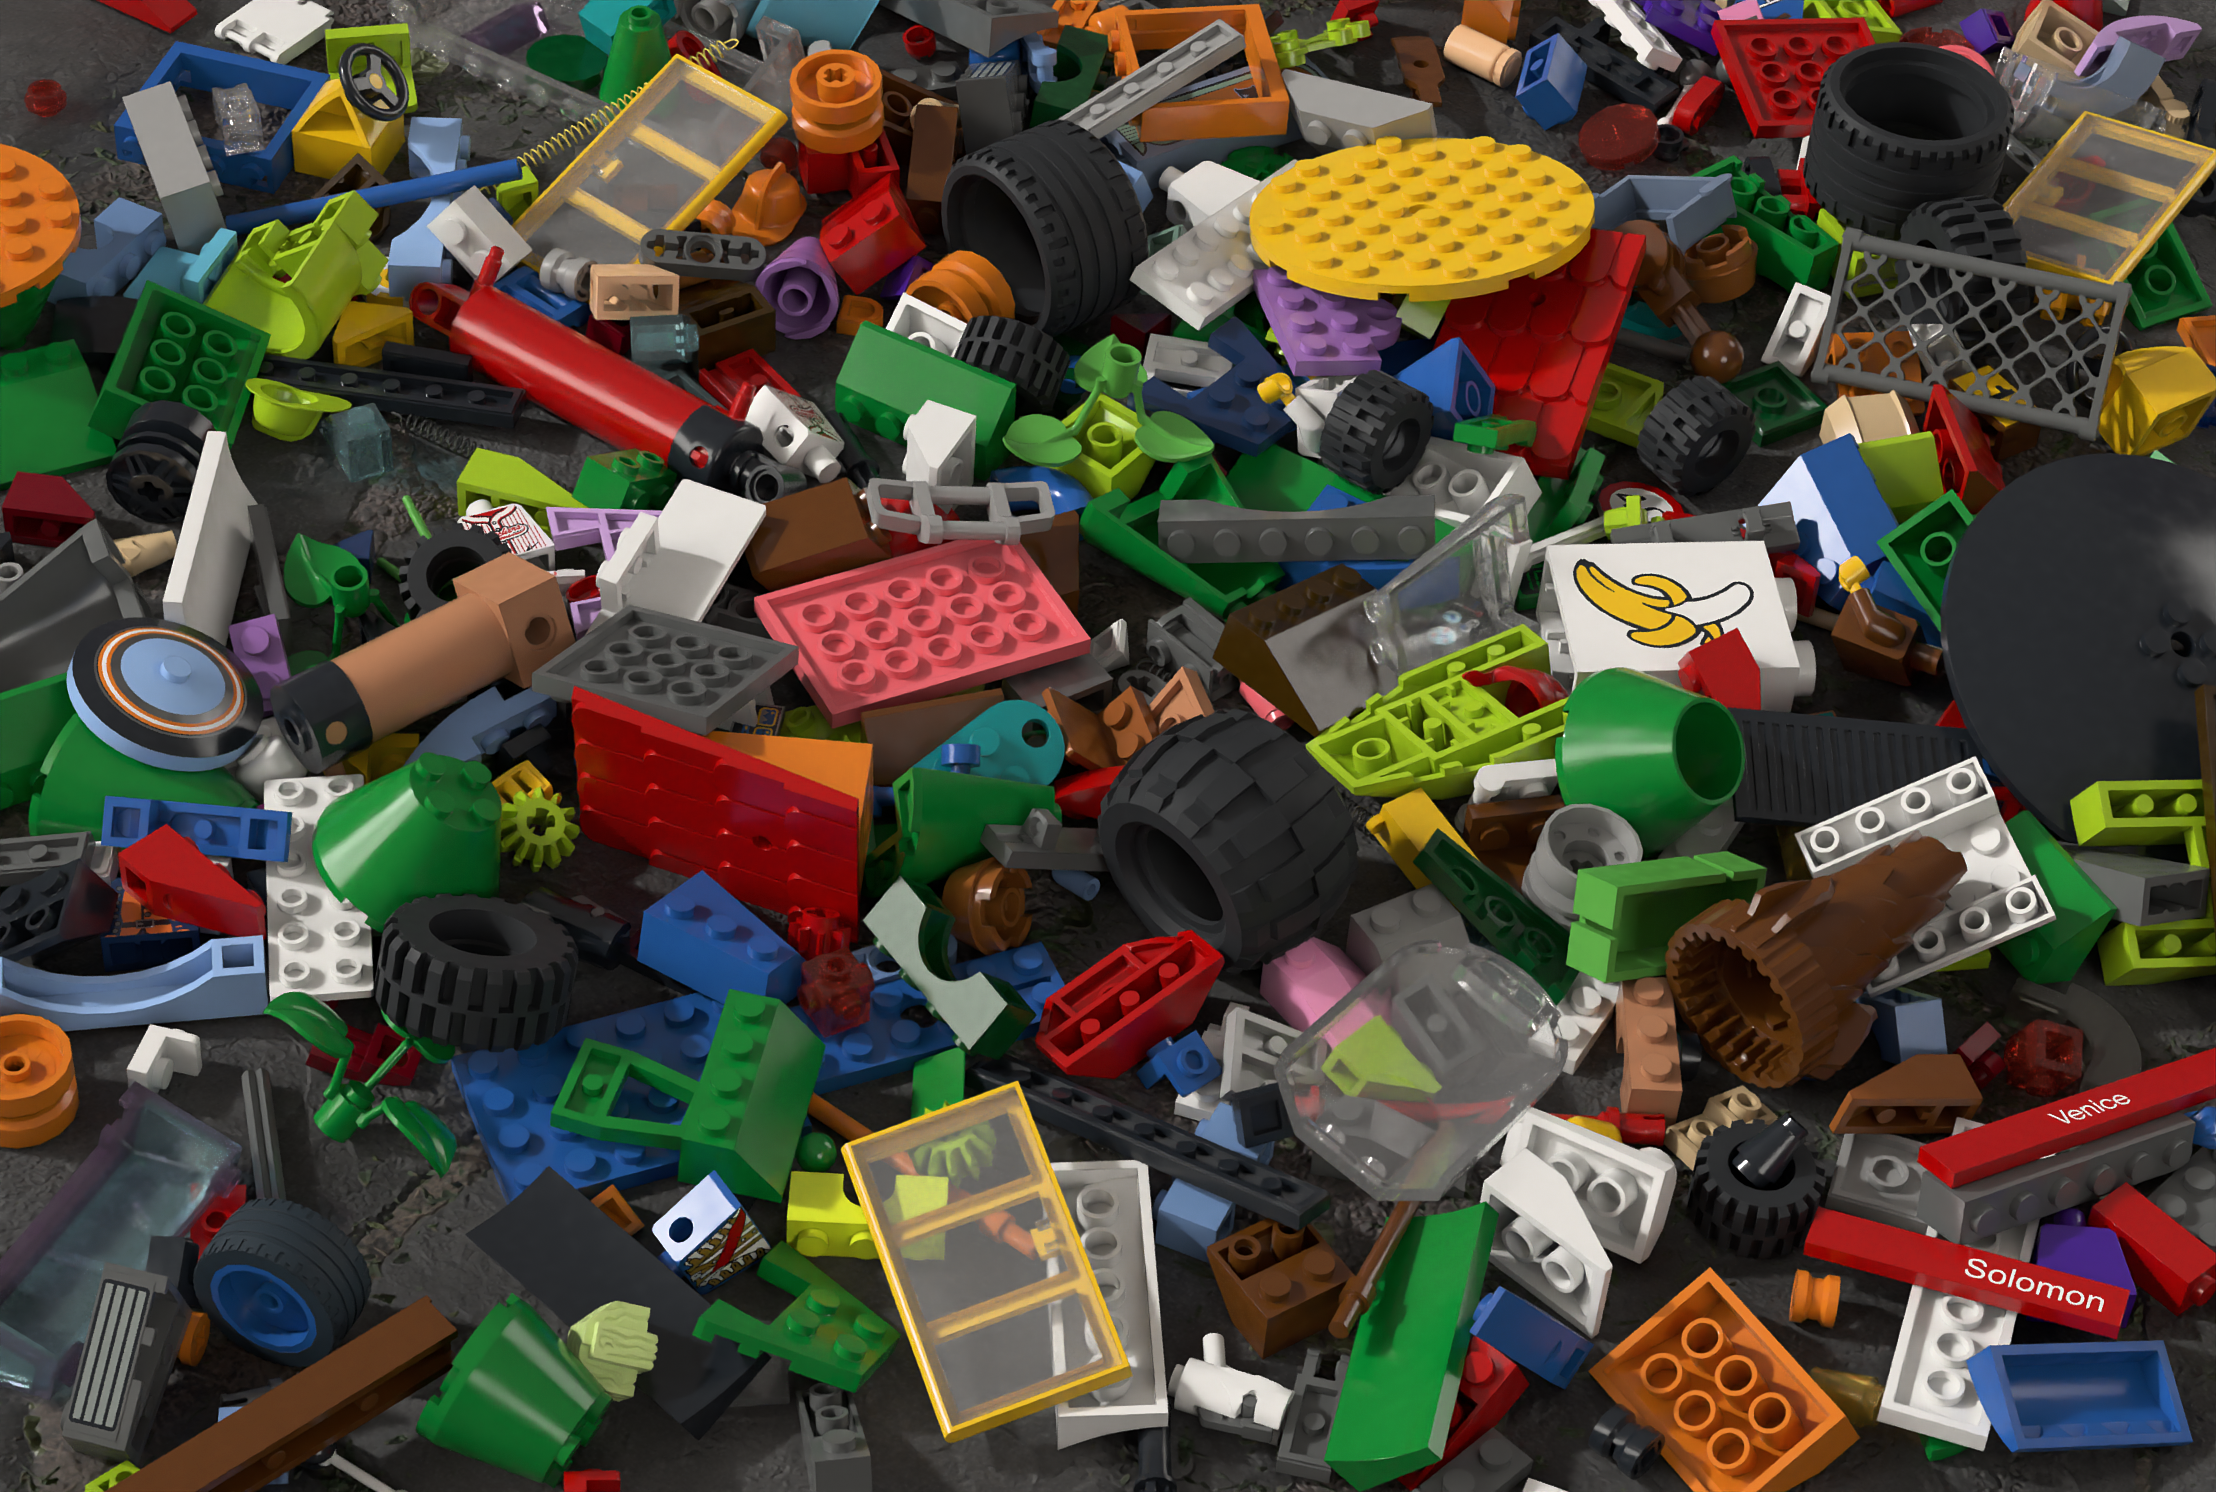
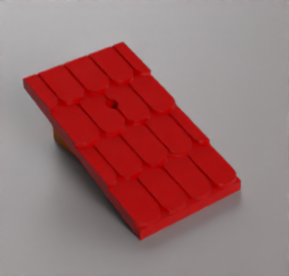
(1551, 343)
(755, 812)

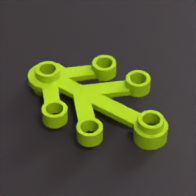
(1291, 50)

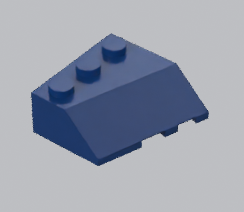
(1835, 512)
(717, 944)

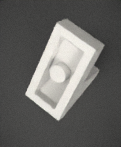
(1798, 330)

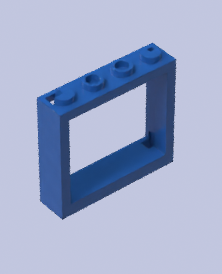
(270, 84)

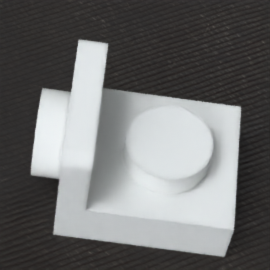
(161, 1054)

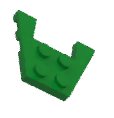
(821, 1332)

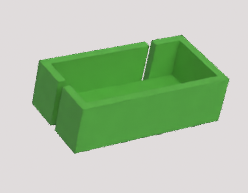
(1638, 906)

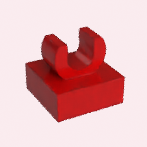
(1357, 11)

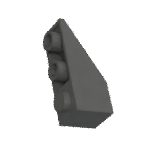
(833, 1440)

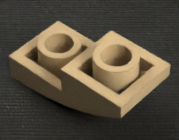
(1736, 1104)

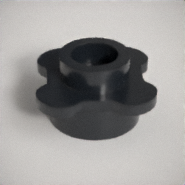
(1671, 143)

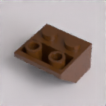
(1278, 1283)

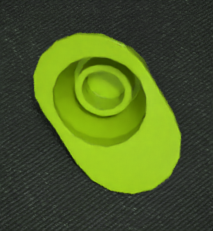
(288, 411)

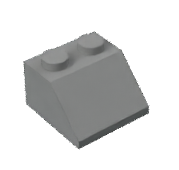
(1402, 921)

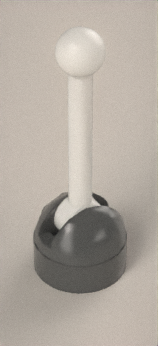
(1688, 76)

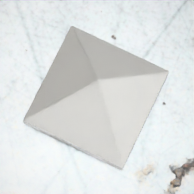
(1111, 646)

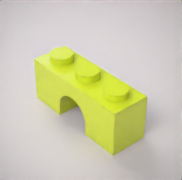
(824, 1220)

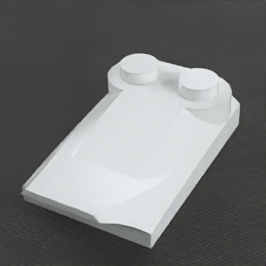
(1616, 1185)

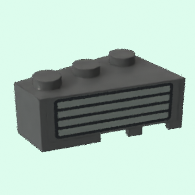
(992, 102)
(124, 1363)

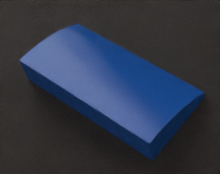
(2080, 1395)

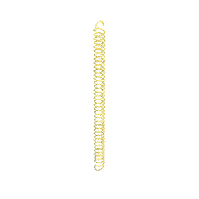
(605, 114)

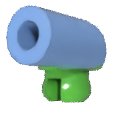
(1077, 882)

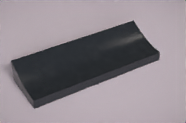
(582, 1259)

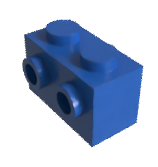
(1551, 82)

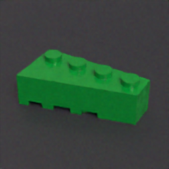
(1788, 244)

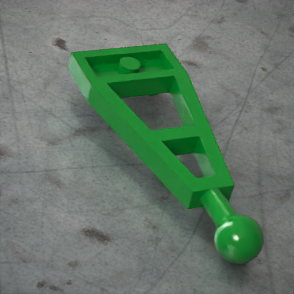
(598, 1081)

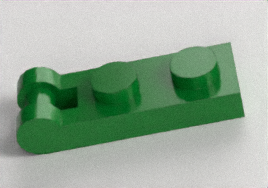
(1494, 433)

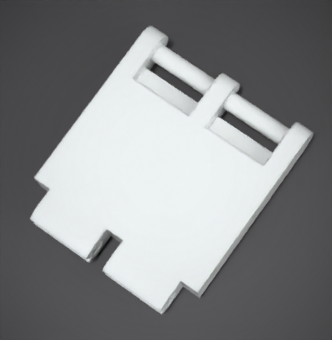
(276, 27)

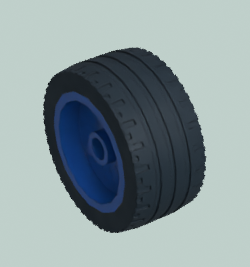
(282, 1282)

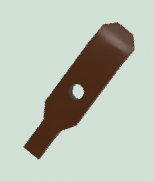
(1420, 67)

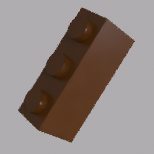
(913, 730)

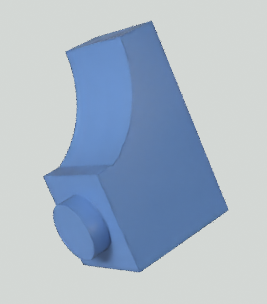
(1907, 1023)

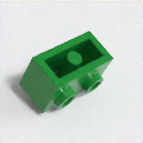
(625, 481)

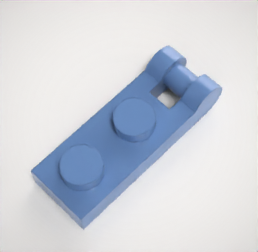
(1037, 60)

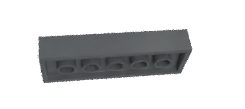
(978, 24)

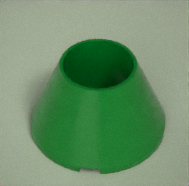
(1648, 753)

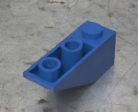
(1530, 1336)

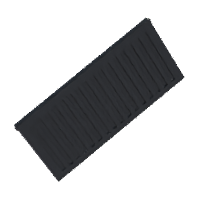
(1821, 766)

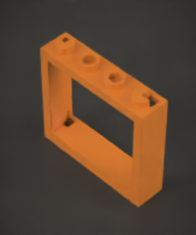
(1205, 118)

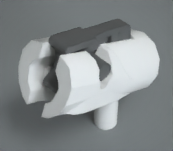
(1230, 1398)

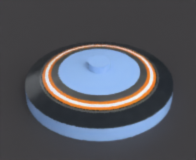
(165, 694)

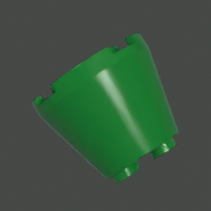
(516, 1398)

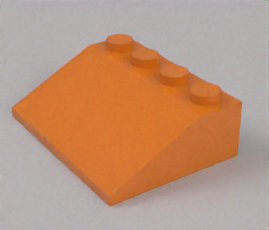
(1724, 1395)

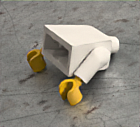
(1308, 406)

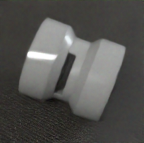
(564, 272)

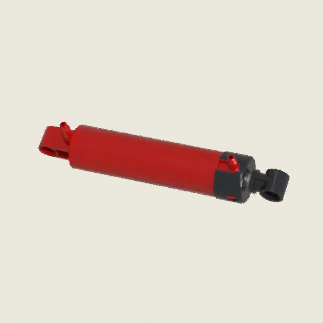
(603, 389)

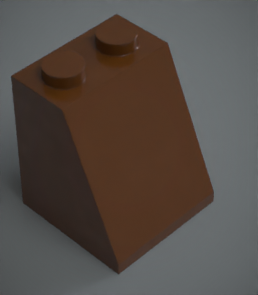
(816, 536)

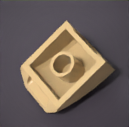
(2054, 36)
(1868, 418)

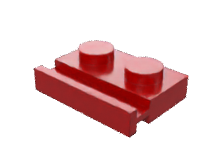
(730, 374)

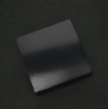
(94, 324)

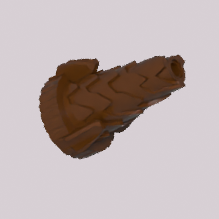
(1780, 975)

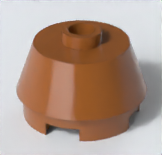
(1722, 264)
(988, 905)

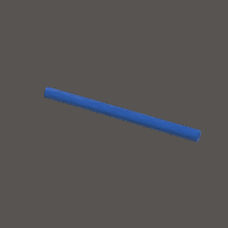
(383, 195)

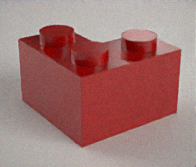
(847, 171)

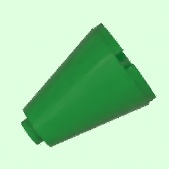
(635, 54)

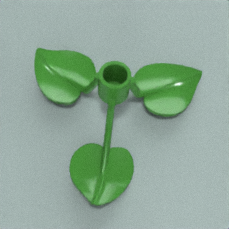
(1116, 372)

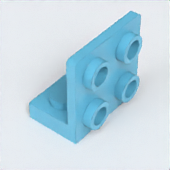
(187, 272)

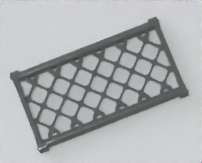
(1855, 241)

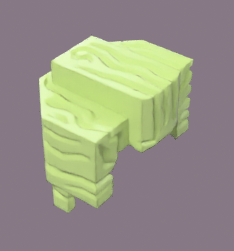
(615, 1346)

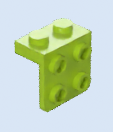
(391, 38)

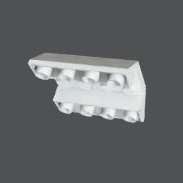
(1961, 811)

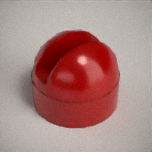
(916, 34)

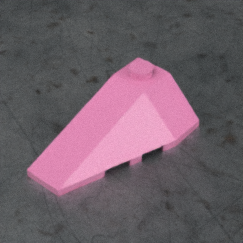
(1308, 981)

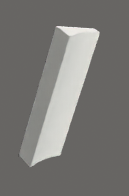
(211, 545)
(1116, 1229)

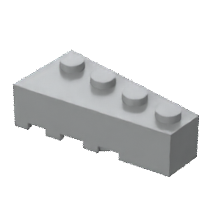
(177, 164)

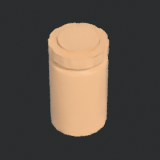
(1482, 56)

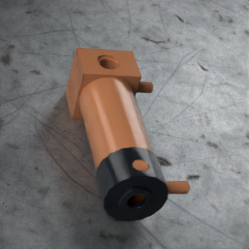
(498, 628)

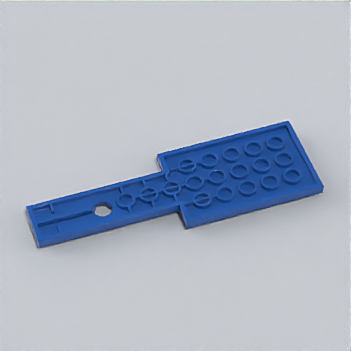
(516, 1090)

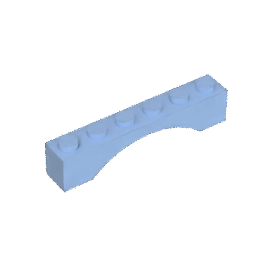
(417, 254)
(211, 982)

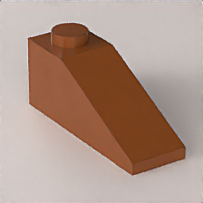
(1911, 1098)

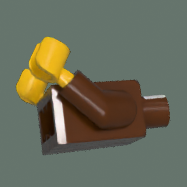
(1878, 639)

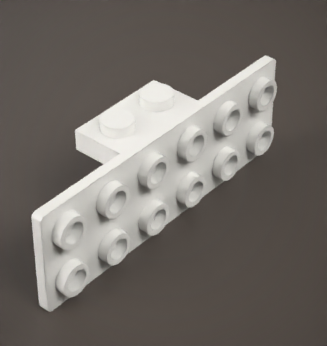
(681, 556)
(312, 936)

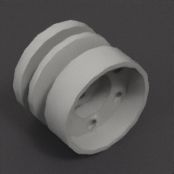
(1574, 840)

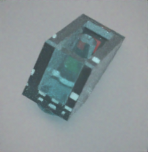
(663, 340)
(359, 441)

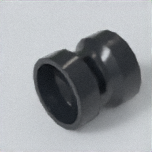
(1626, 1441)

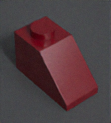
(43, 510)

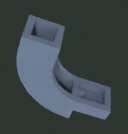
(2126, 71)

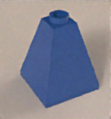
(1453, 384)

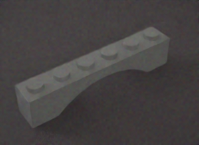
(1228, 534)
(2055, 1181)

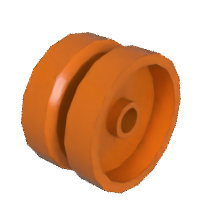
(837, 101)
(965, 288)
(35, 1081)

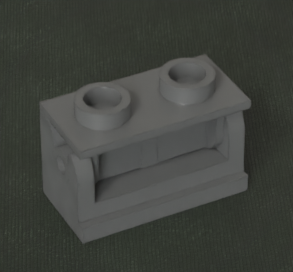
(1189, 640)

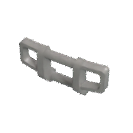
(931, 529)

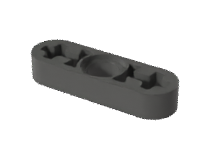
(716, 243)

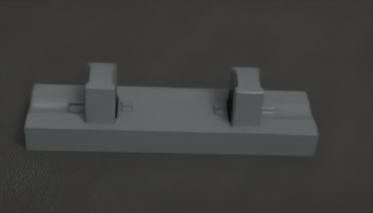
(1764, 523)
(1044, 844)

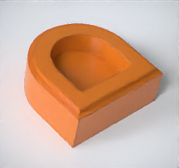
(857, 310)

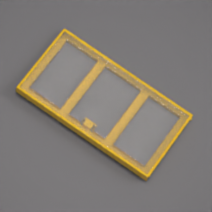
(650, 167)
(2105, 197)
(984, 1263)

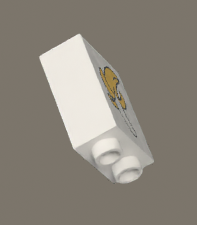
(1659, 600)

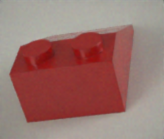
(871, 235)

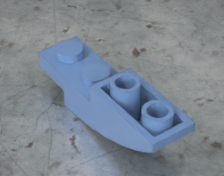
(486, 724)

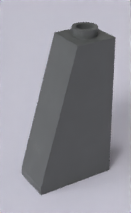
(2144, 887)

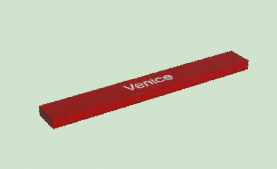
(2071, 1121)

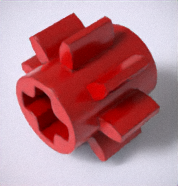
(818, 932)

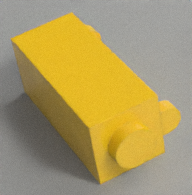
(1406, 826)

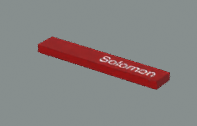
(1967, 1272)

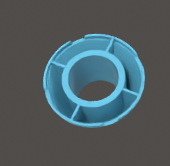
(818, 19)

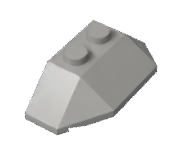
(1347, 115)

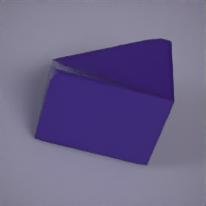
(1987, 31)

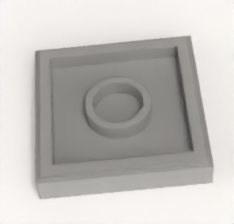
(1878, 1180)

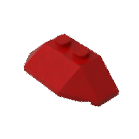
(1127, 1004)

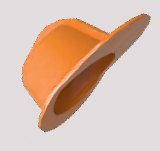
(769, 206)

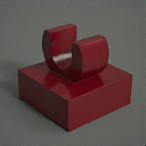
(1979, 1061)

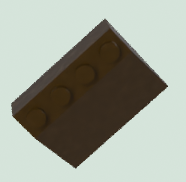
(1308, 649)

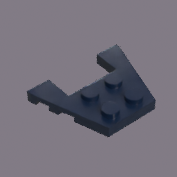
(1231, 406)

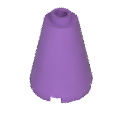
(801, 289)

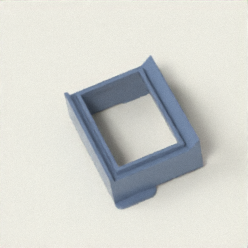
(1687, 204)

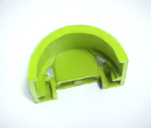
(327, 267)

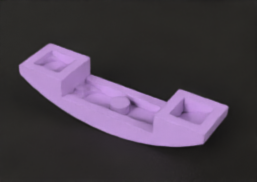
(2160, 34)

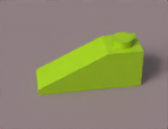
(510, 480)

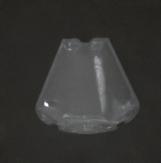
(2057, 98)
(1452, 591)

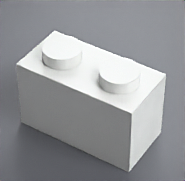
(473, 227)

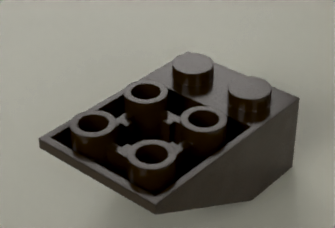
(728, 321)

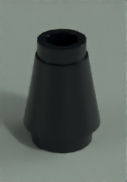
(1770, 1151)

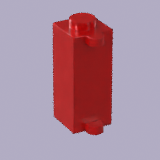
(2158, 1250)

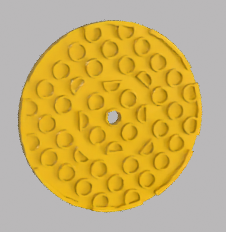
(1422, 218)

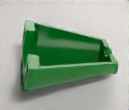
(1131, 537)
(87, 769)
(942, 823)

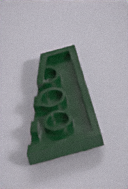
(1500, 913)

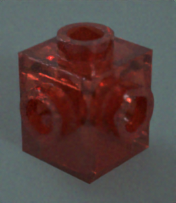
(836, 991)
(2044, 1057)

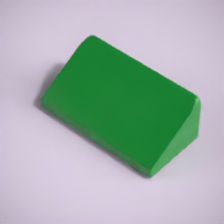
(938, 1080)

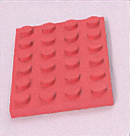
(921, 626)

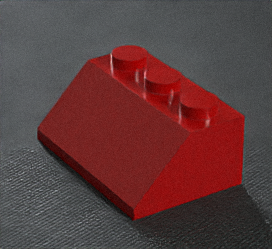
(1962, 451)

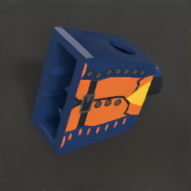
(142, 939)

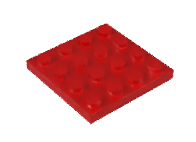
(1781, 65)

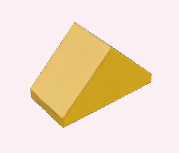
(366, 329)

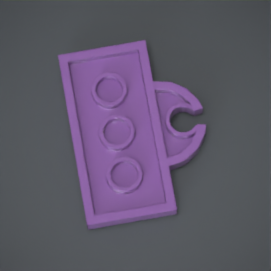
(1325, 330)

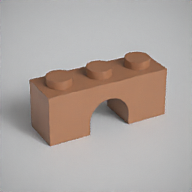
(1650, 1048)

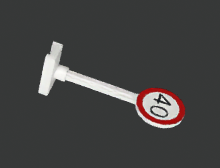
(1526, 554)

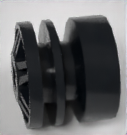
(158, 461)

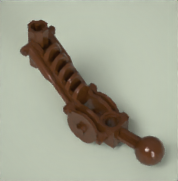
(1674, 302)

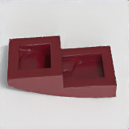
(368, 1055)

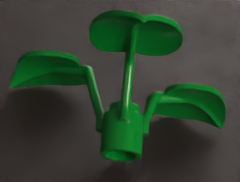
(321, 572)
(351, 1104)

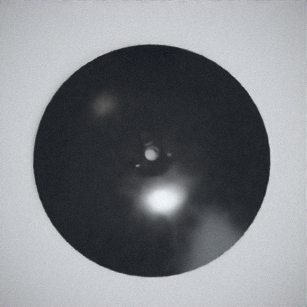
(2067, 624)

